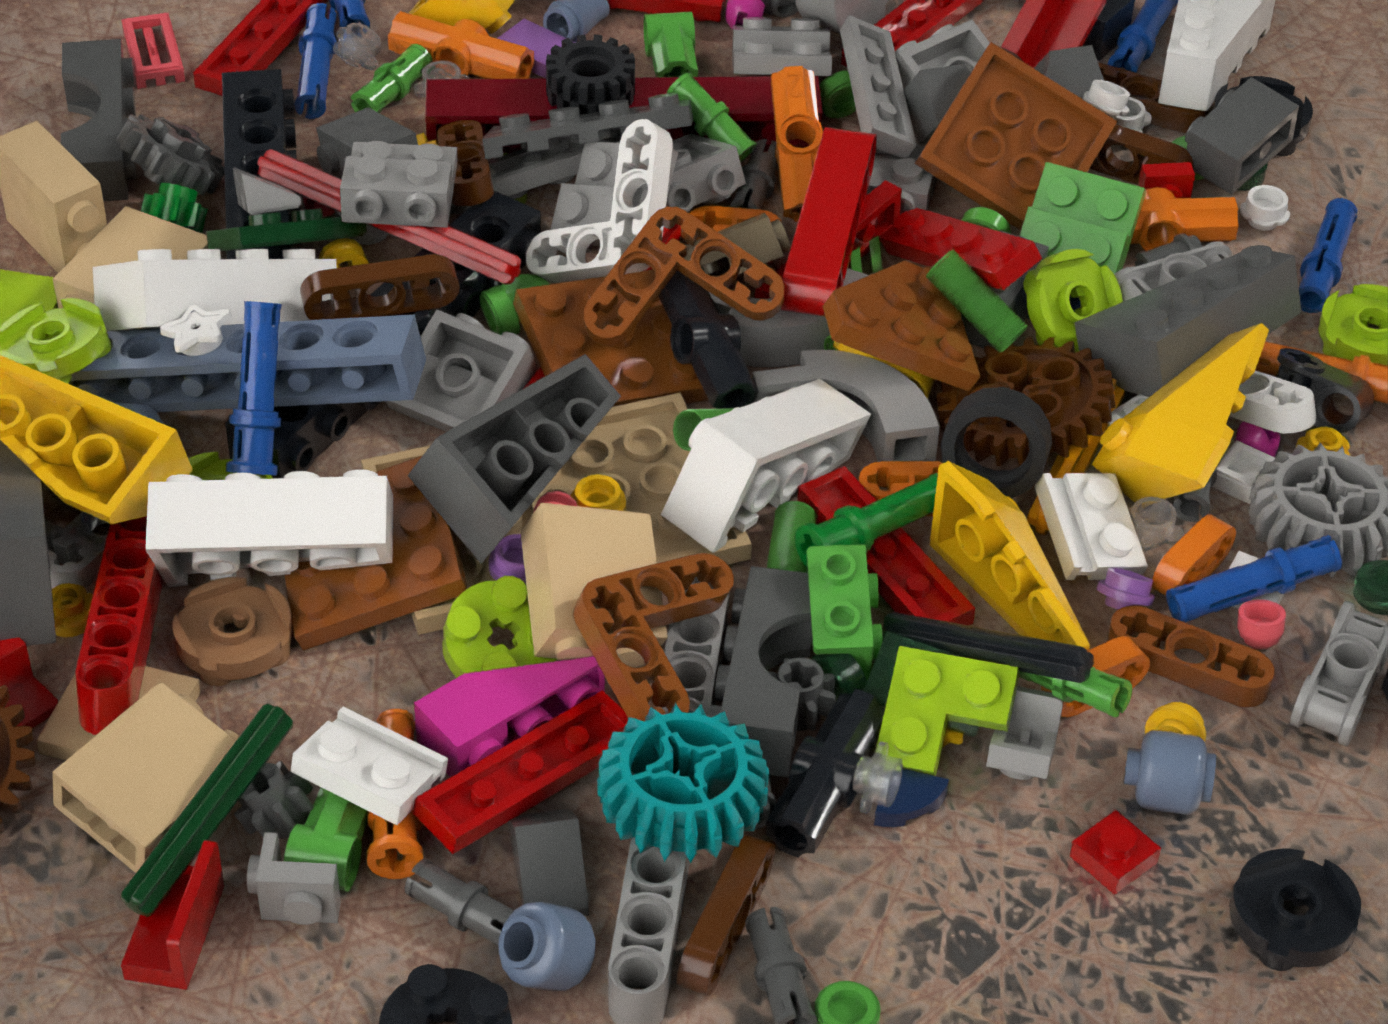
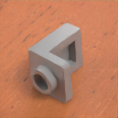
(1031, 736)
(293, 889)

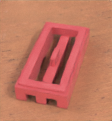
(156, 69)

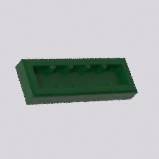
(269, 231)

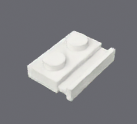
(1090, 524)
(368, 765)

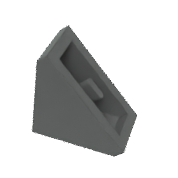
(549, 859)

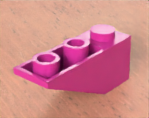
(500, 705)

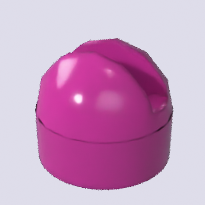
(740, 9)
(1258, 438)

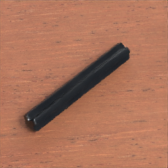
(1027, 653)

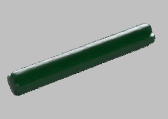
(206, 810)

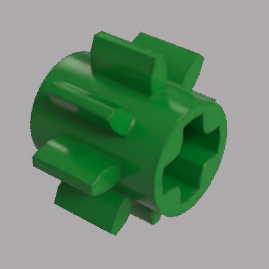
(176, 205)

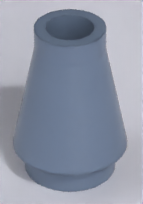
(574, 17)

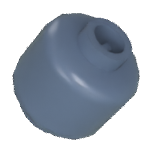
(1171, 772)
(547, 946)

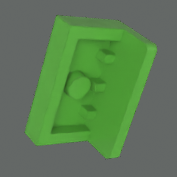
(842, 603)

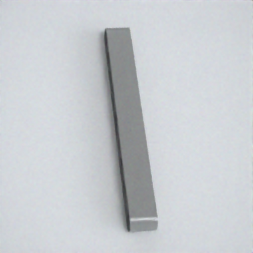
(654, 888)

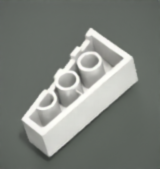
(1209, 45)
(162, 289)
(760, 458)
(268, 523)

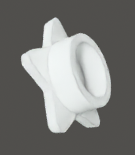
(197, 330)

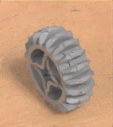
(1321, 495)

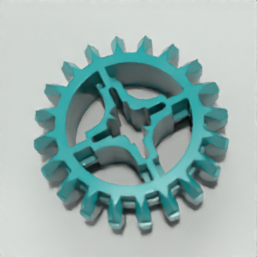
(667, 779)

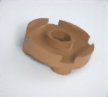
(238, 655)

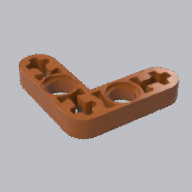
(665, 261)
(634, 619)

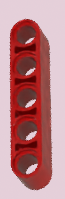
(828, 220)
(117, 627)

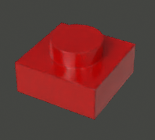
(1171, 176)
(1115, 852)

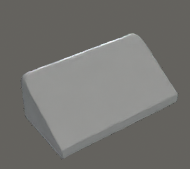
(262, 196)

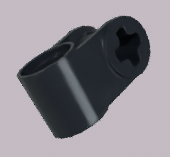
(1324, 382)

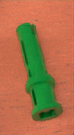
(865, 524)

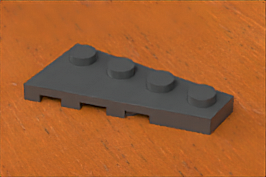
(566, 122)

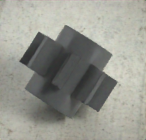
(815, 689)
(275, 801)

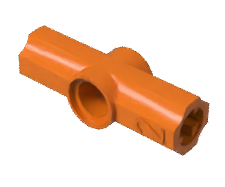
(463, 44)
(795, 118)
(1165, 217)

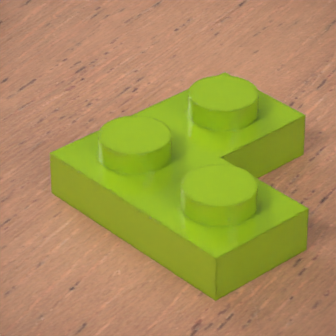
(937, 689)

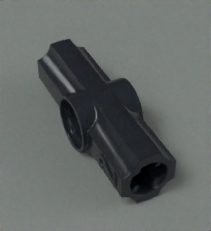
(707, 343)
(825, 773)

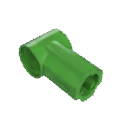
(670, 43)
(330, 836)

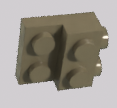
(756, 236)

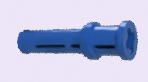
(255, 417)

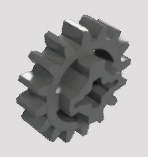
(171, 153)

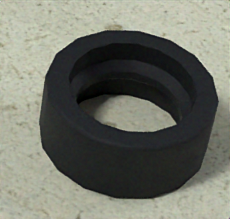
(1010, 406)

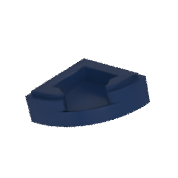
(916, 796)

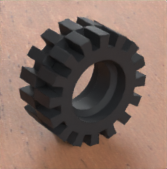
(589, 73)

